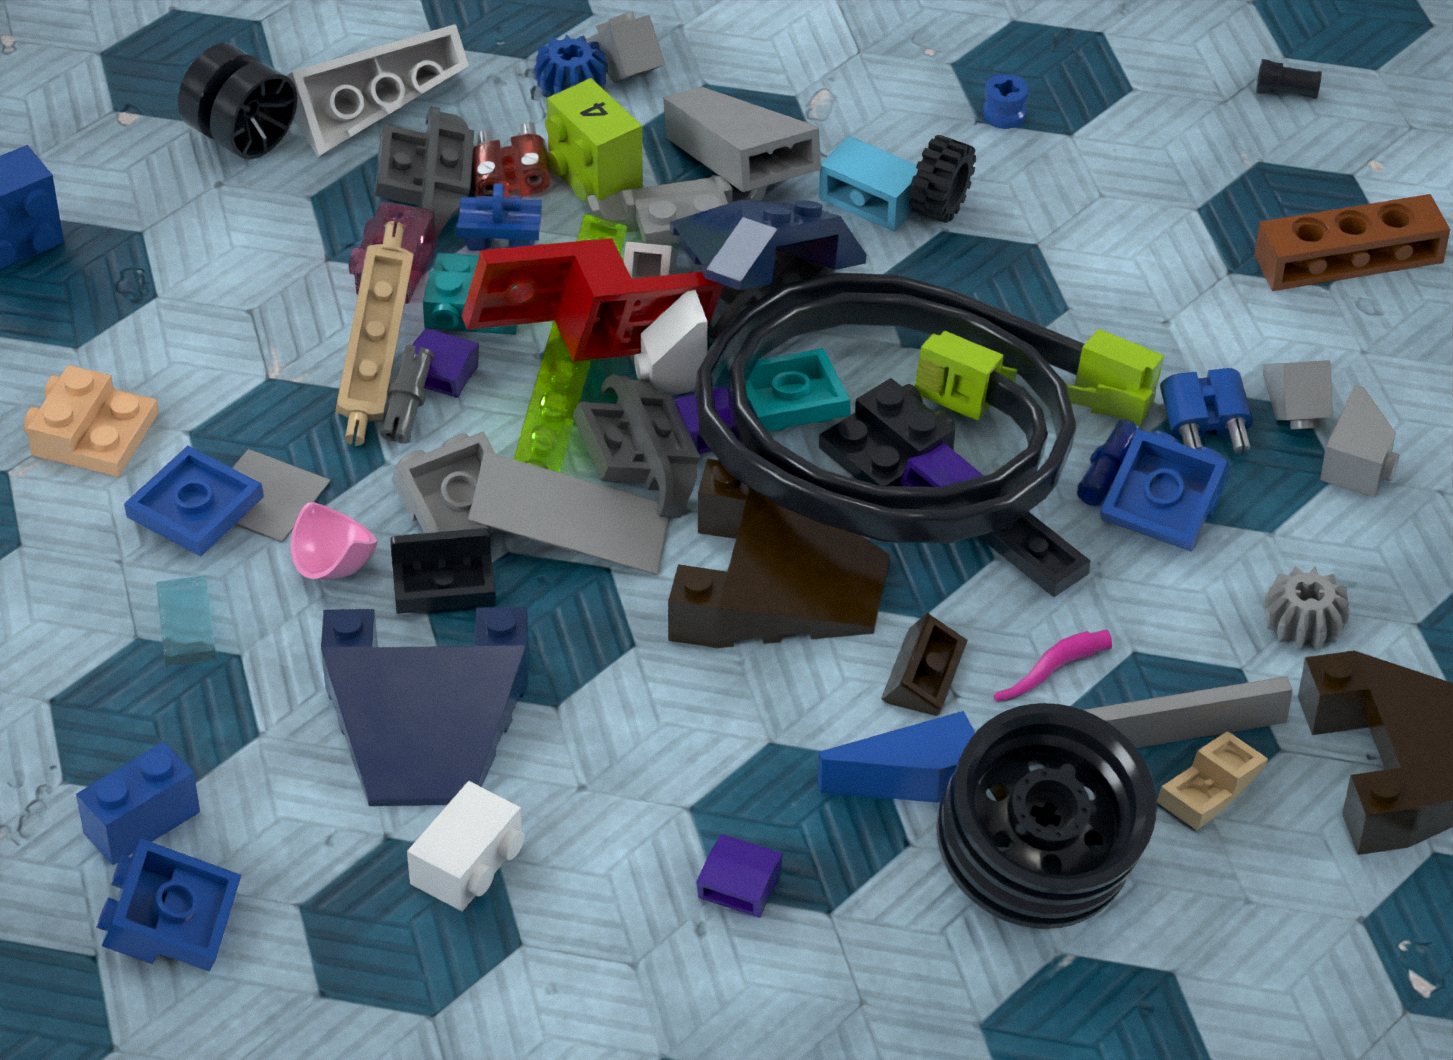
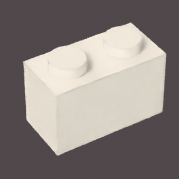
(466, 846)

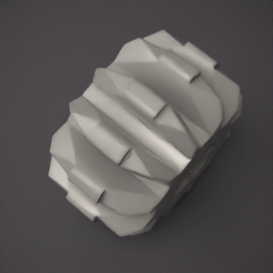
(1306, 608)

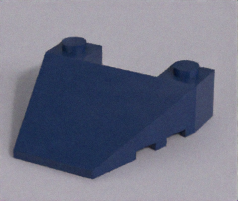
(423, 715)

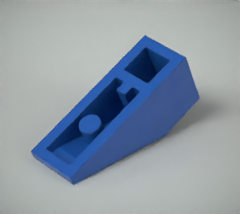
(898, 764)

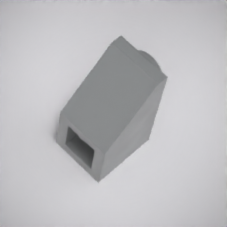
(629, 46)

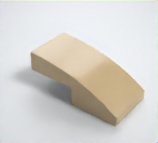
(1214, 780)

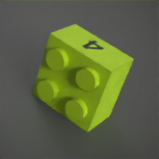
(593, 142)

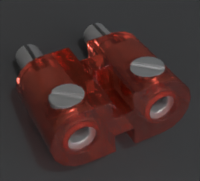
(516, 166)

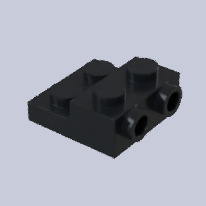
(885, 433)

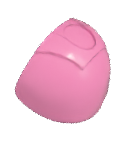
(329, 543)

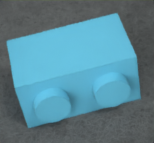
(868, 183)

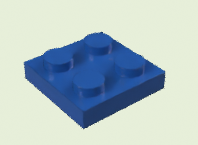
(194, 500)

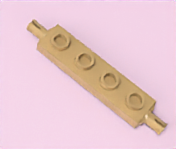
(374, 333)

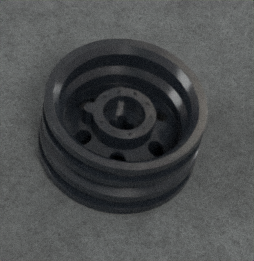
(1046, 815)

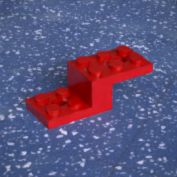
(581, 290)

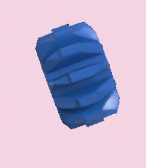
(569, 63)

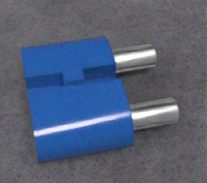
(1207, 405)

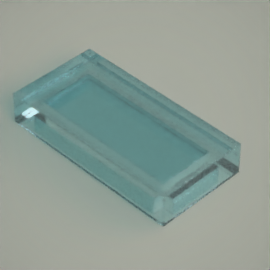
(186, 621)

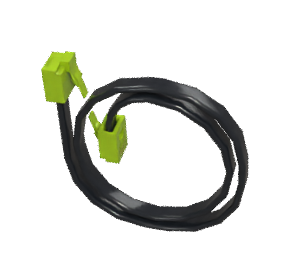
(956, 369)

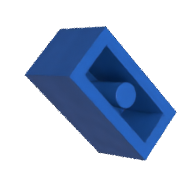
(138, 802)

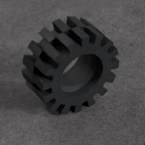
(942, 178)

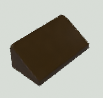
(925, 667)

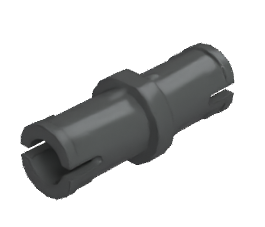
(407, 394)

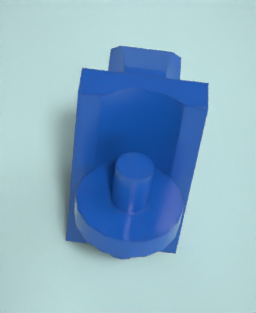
(498, 218)

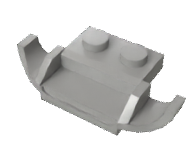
(656, 206)

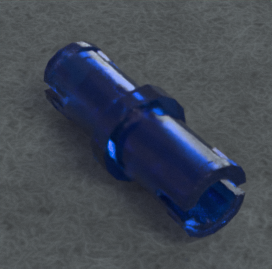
(1106, 463)

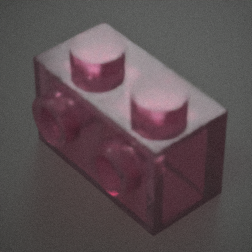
(418, 239)

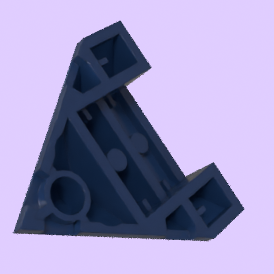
(741, 238)

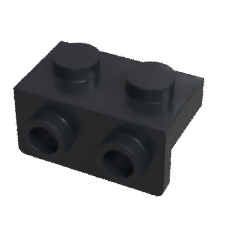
(442, 570)

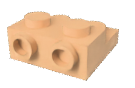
(88, 422)

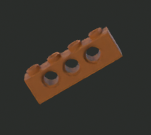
(1351, 242)

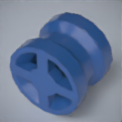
(1005, 101)

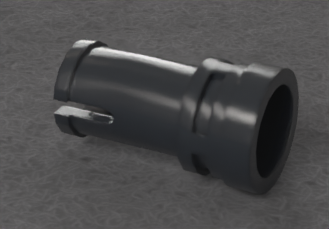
(1276, 78)

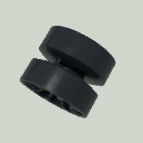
(237, 100)

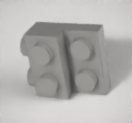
(441, 483)

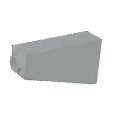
(741, 139)

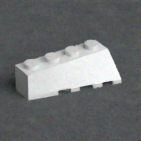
(363, 87)

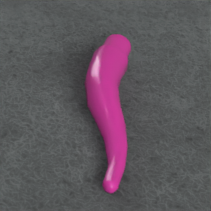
(1065, 651)

